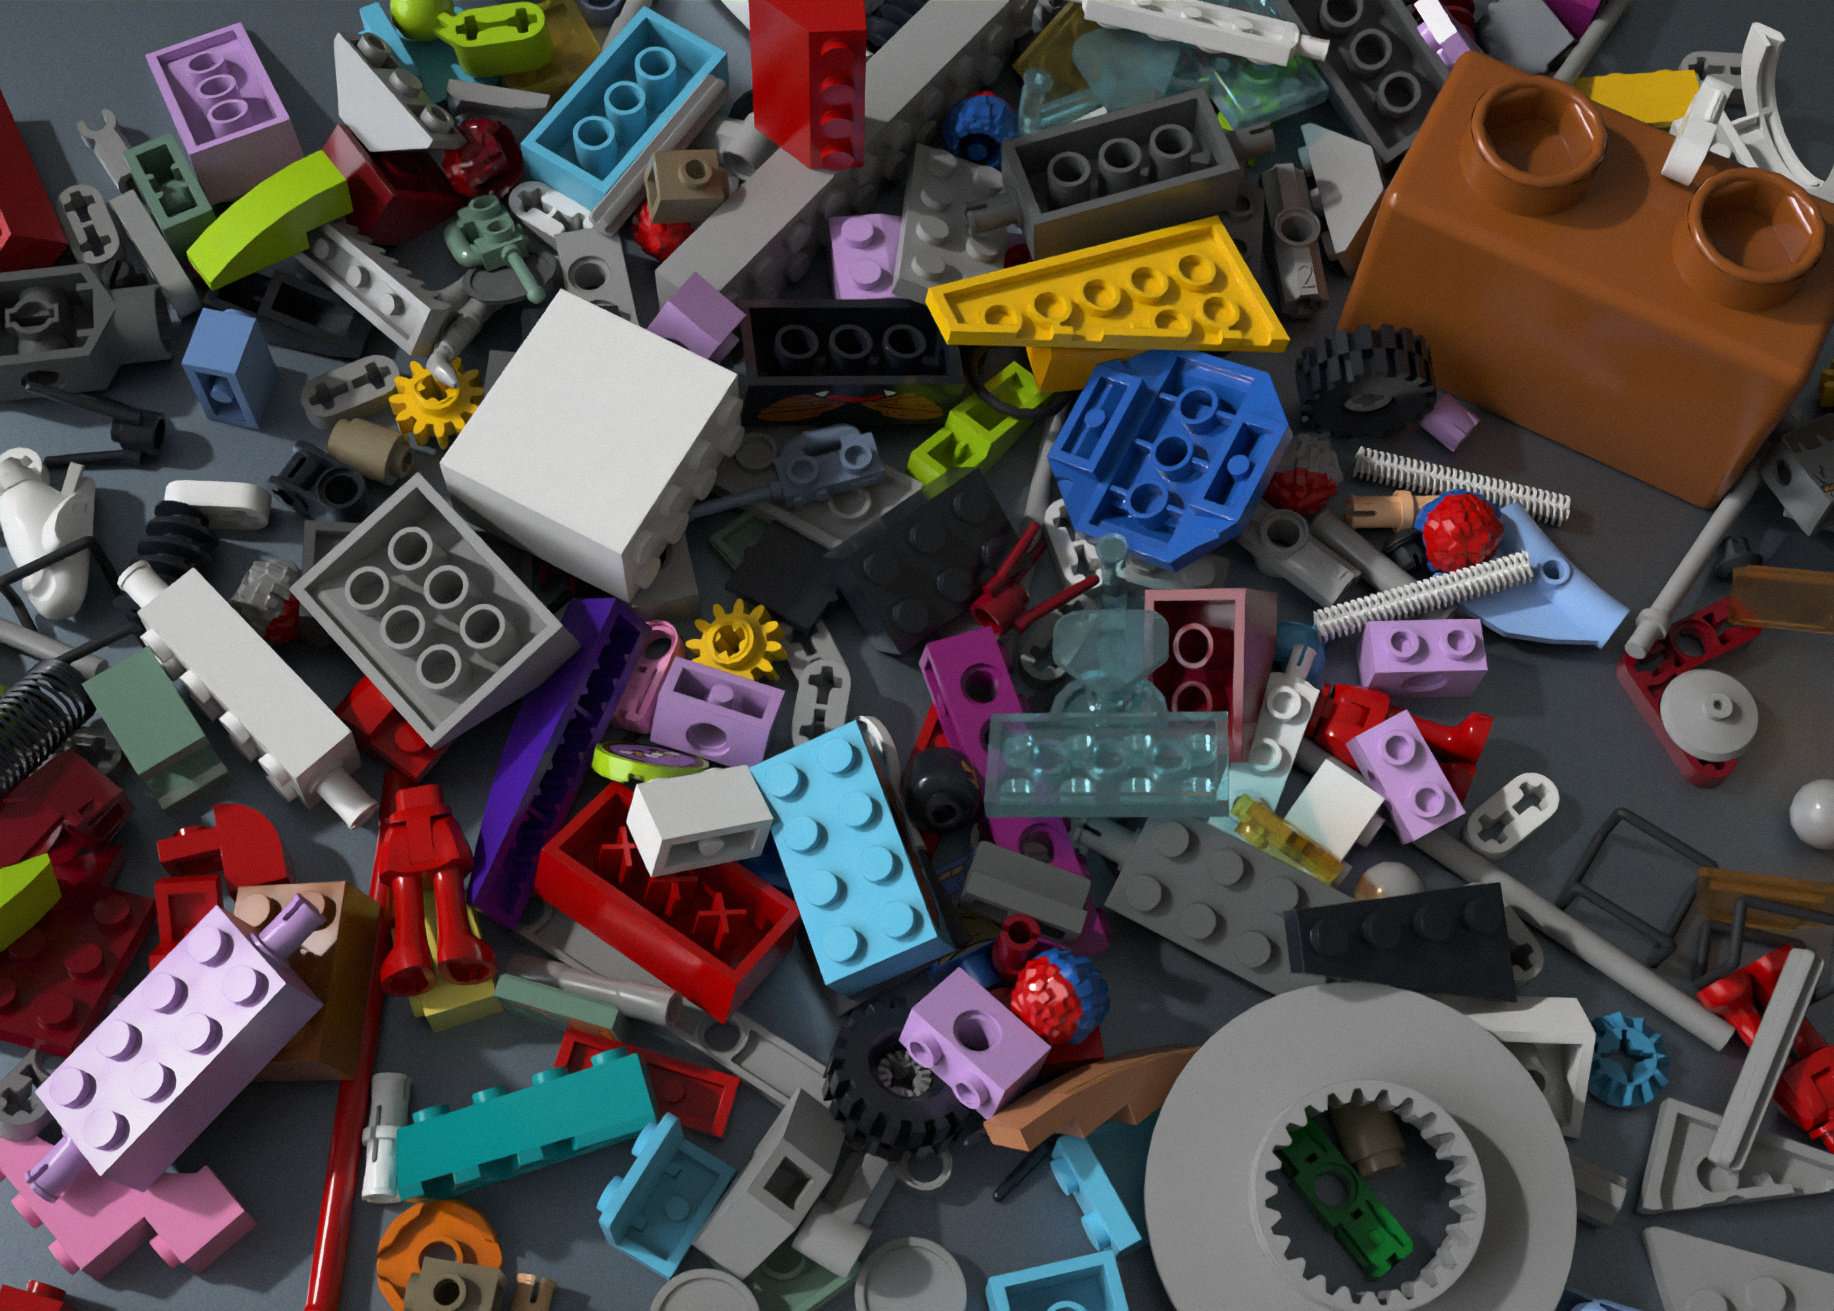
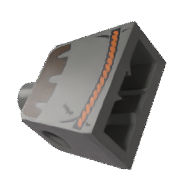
(1803, 470)

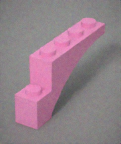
(105, 1221)

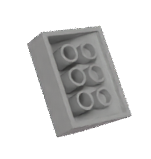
(433, 615)

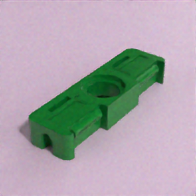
(1362, 1220)

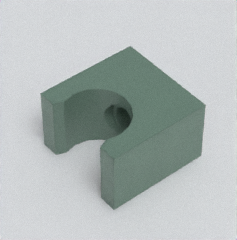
(157, 731)

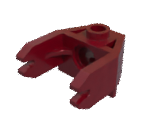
(61, 812)

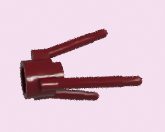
(1005, 600)

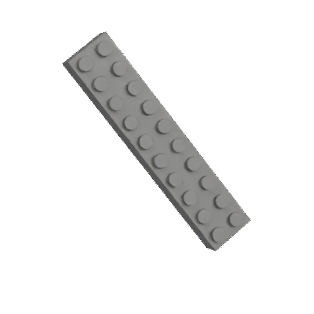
(782, 210)

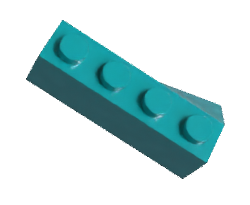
(526, 1128)

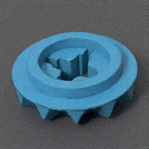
(1645, 1078)

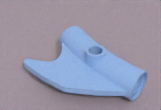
(1558, 603)

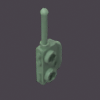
(495, 241)

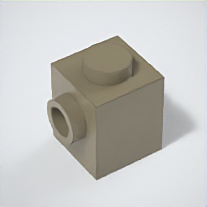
(684, 185)
(455, 1287)

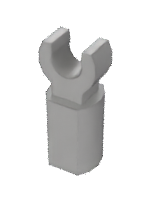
(108, 148)

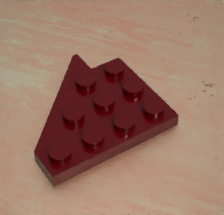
(73, 957)

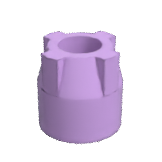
(1450, 422)

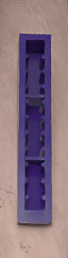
(551, 755)

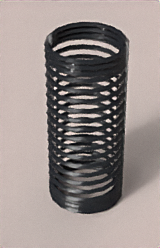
(44, 709)

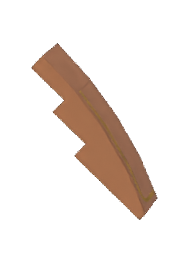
(1077, 1103)

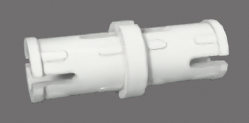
(388, 1114)

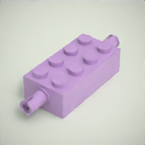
(177, 1050)

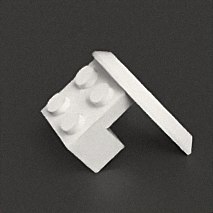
(1760, 137)

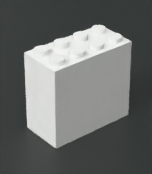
(595, 445)

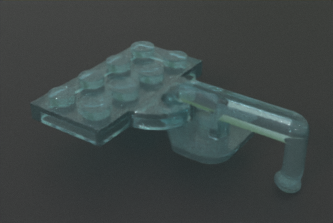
(1134, 69)
(1109, 732)

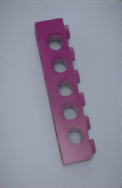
(980, 661)

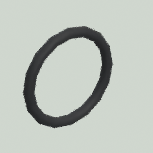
(1002, 407)

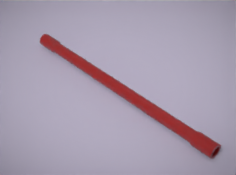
(354, 1094)

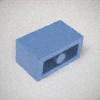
(230, 367)

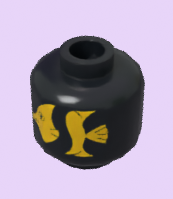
(941, 790)

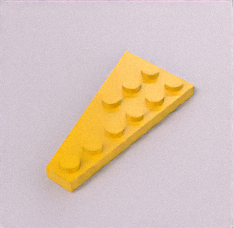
(1139, 292)

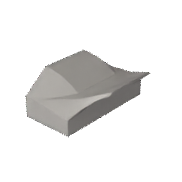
(513, 107)

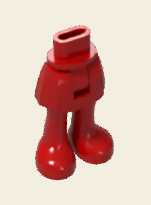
(1359, 708)
(424, 854)
(1806, 1082)

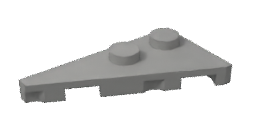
(1684, 1178)
(1719, 1277)

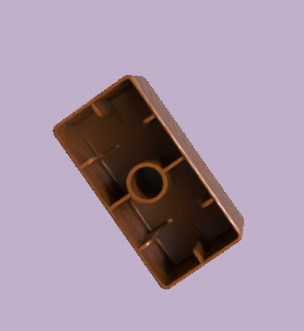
(1593, 288)

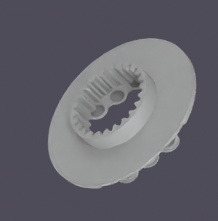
(1361, 1045)

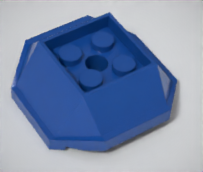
(1145, 416)

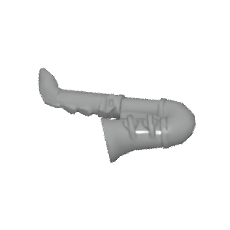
(465, 323)

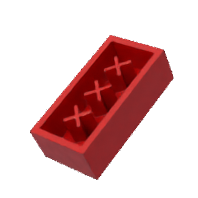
(696, 930)

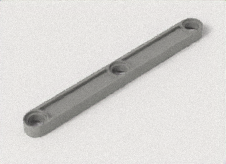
(759, 1058)

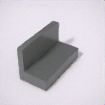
(1013, 883)

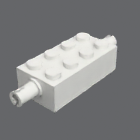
(252, 691)

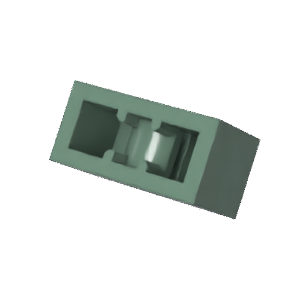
(170, 192)

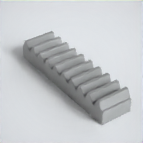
(376, 286)

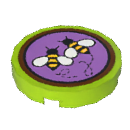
(643, 761)

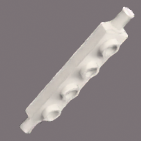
(1209, 28)
(1276, 740)

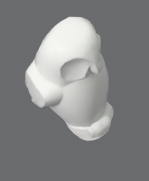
(41, 521)

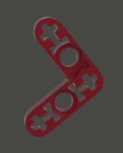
(1647, 688)

